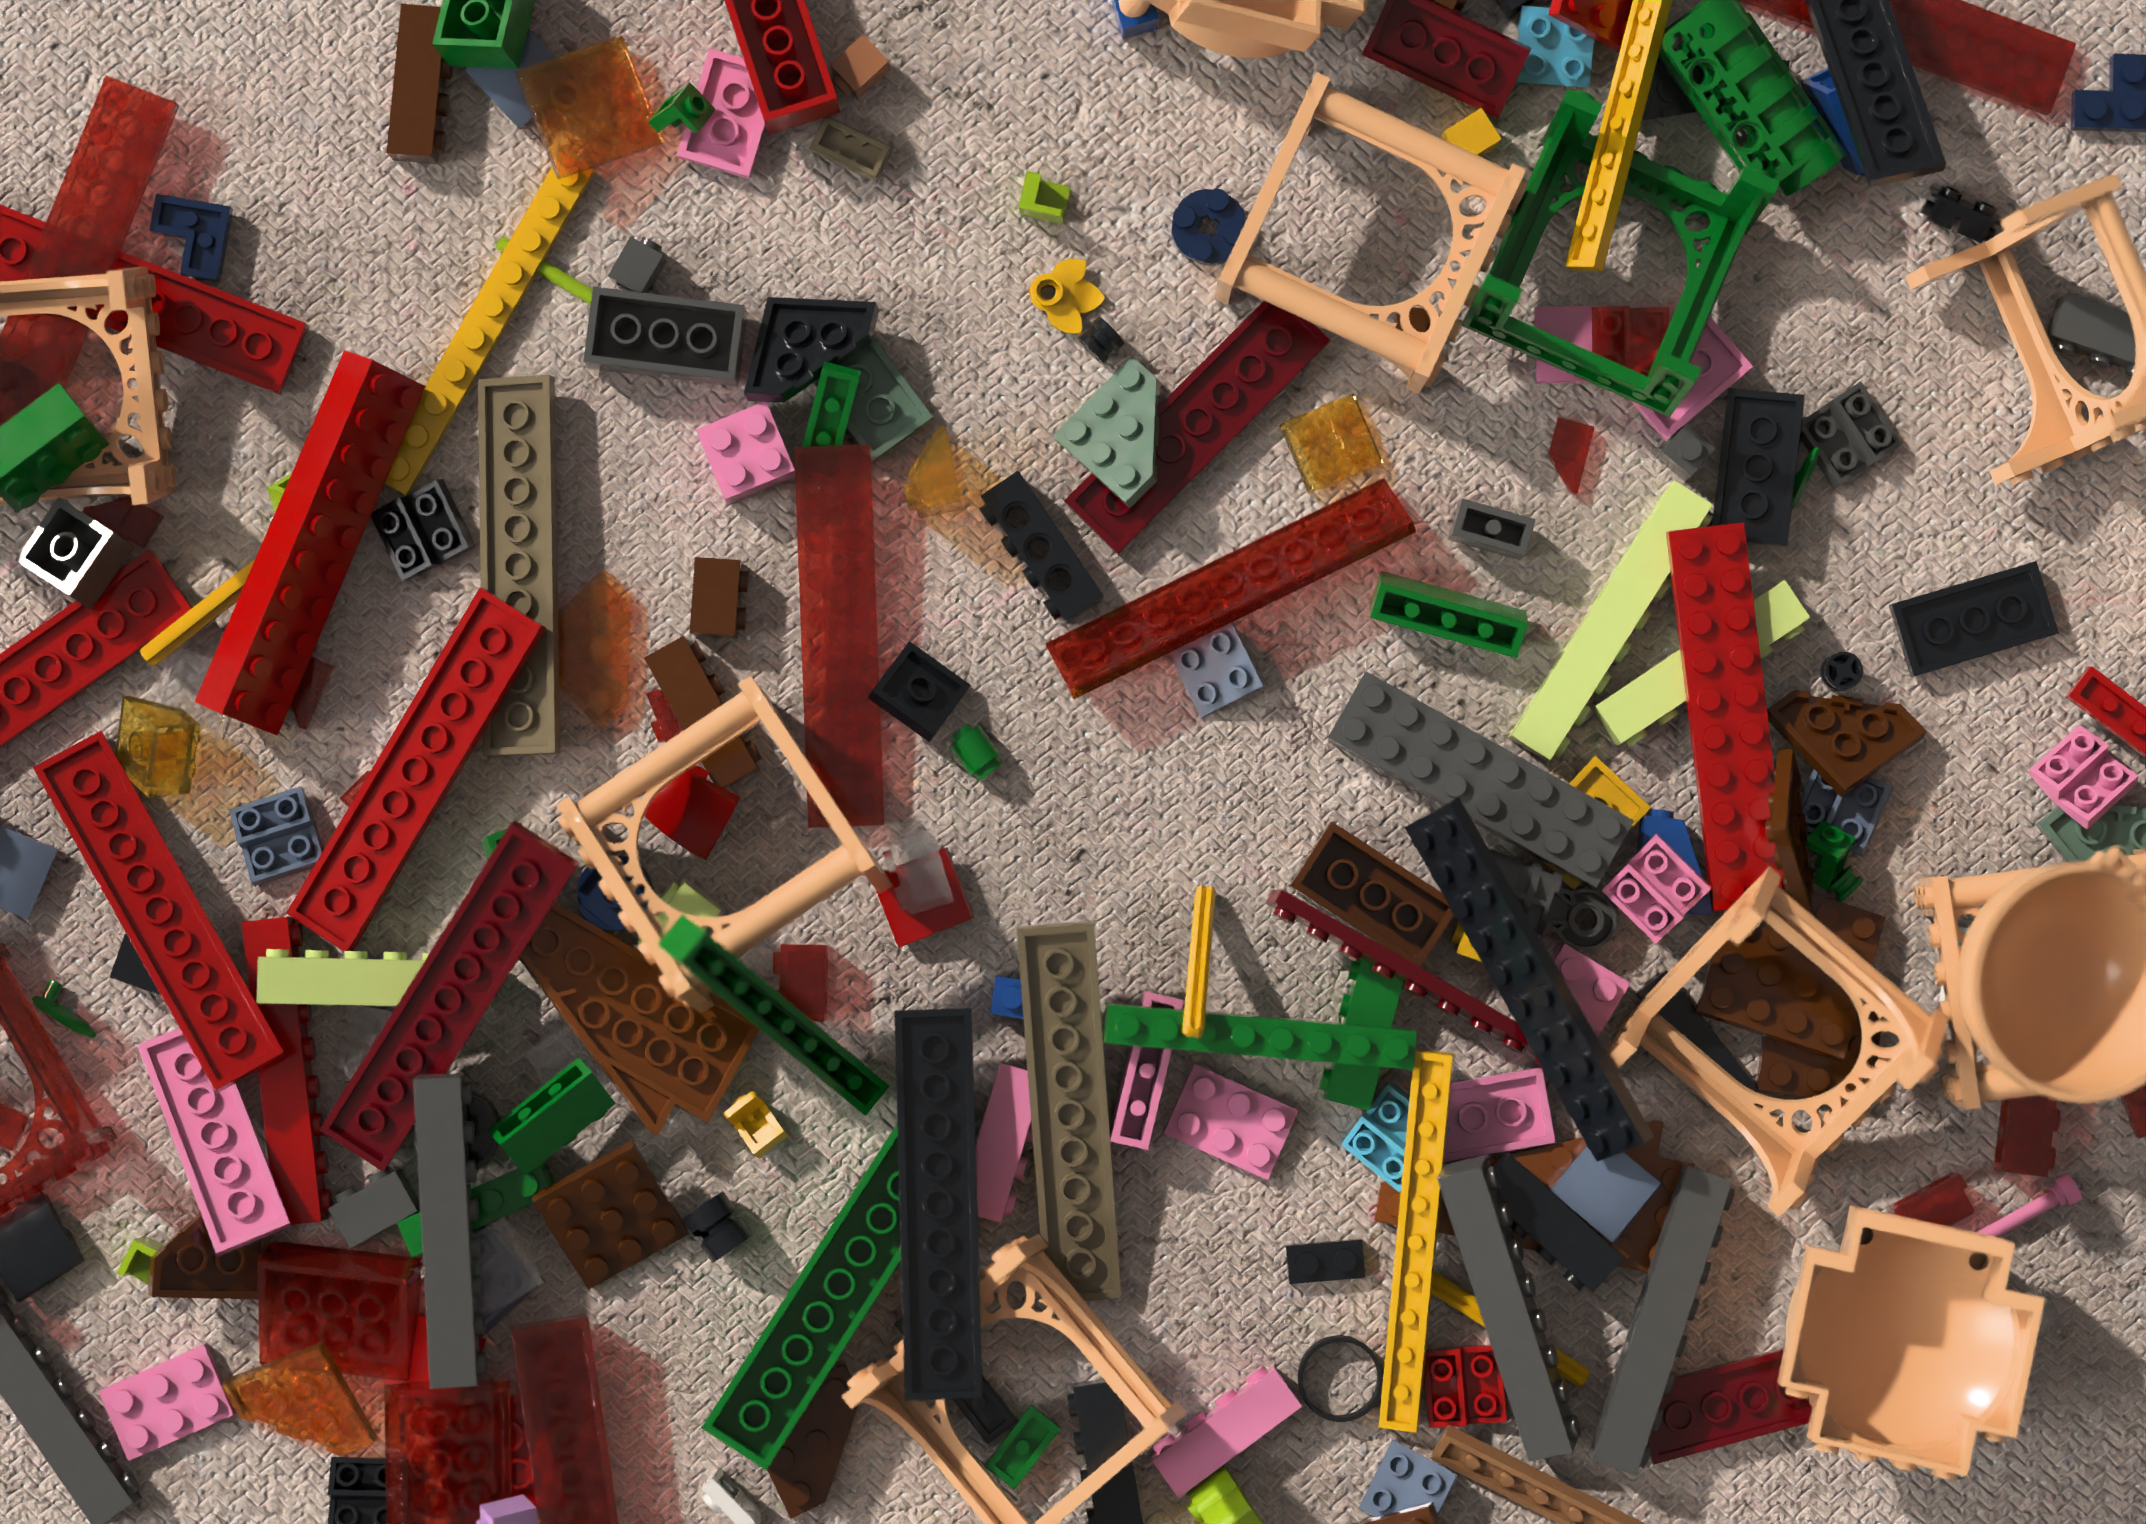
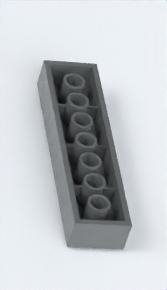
(1492, 783)

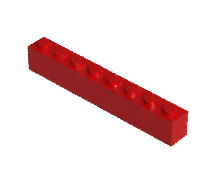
(289, 1086)

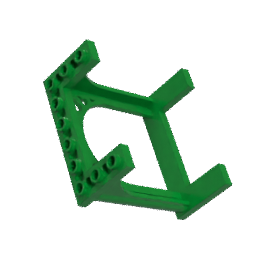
(1730, 219)

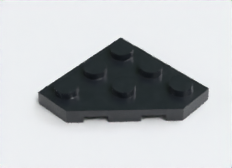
(798, 339)

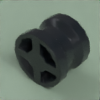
(1100, 340)
(1846, 666)

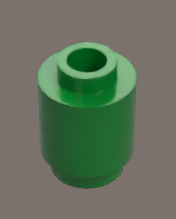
(975, 751)

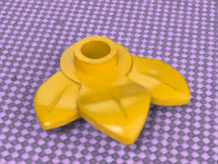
(1072, 295)

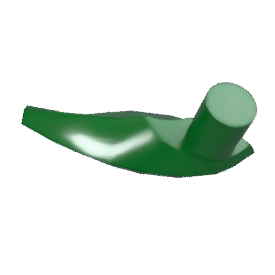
(1804, 475)
(60, 1013)

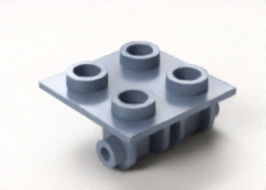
(1216, 669)
(1406, 1482)

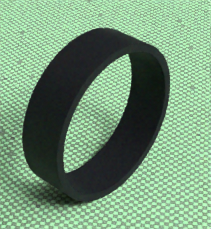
(1370, 1404)

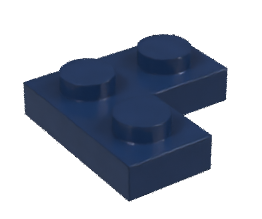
(2120, 107)
(203, 227)

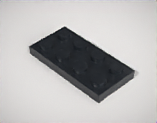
(1759, 463)
(1973, 619)

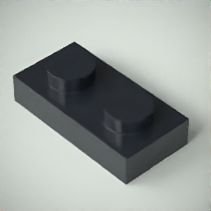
(1325, 1261)

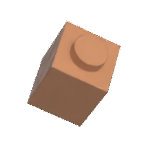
(859, 68)

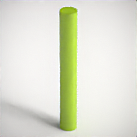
(557, 276)

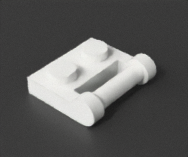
(726, 1496)

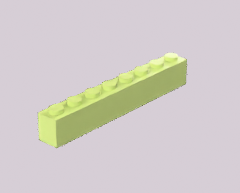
(1607, 626)

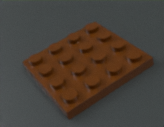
(1783, 994)

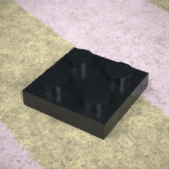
(919, 691)

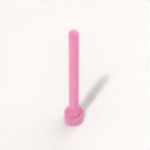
(2061, 1193)

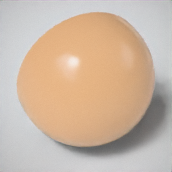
(2060, 979)

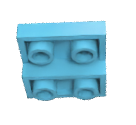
(1381, 1135)

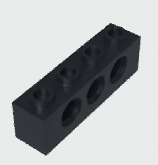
(1016, 494)

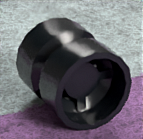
(717, 1227)

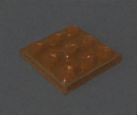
(589, 107)

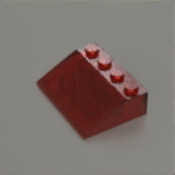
(348, 1299)
(446, 1451)

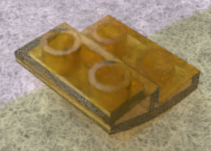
(1331, 443)

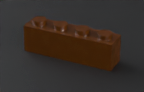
(418, 89)
(694, 696)

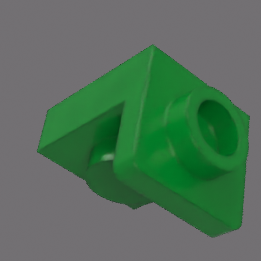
(683, 106)
(1833, 850)

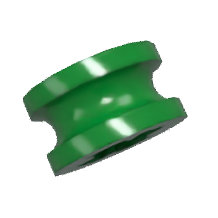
(1845, 884)

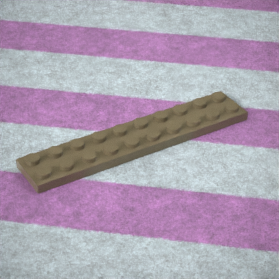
(521, 549)
(1069, 1104)

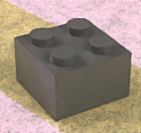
(74, 553)

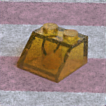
(933, 479)
(157, 746)

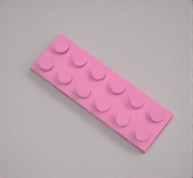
(214, 1146)

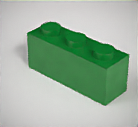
(552, 1116)

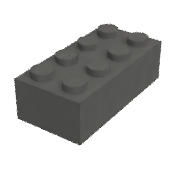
(665, 336)

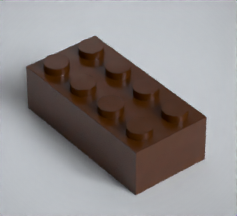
(1373, 894)

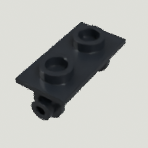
(1975, 217)

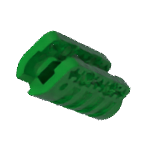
(1754, 87)

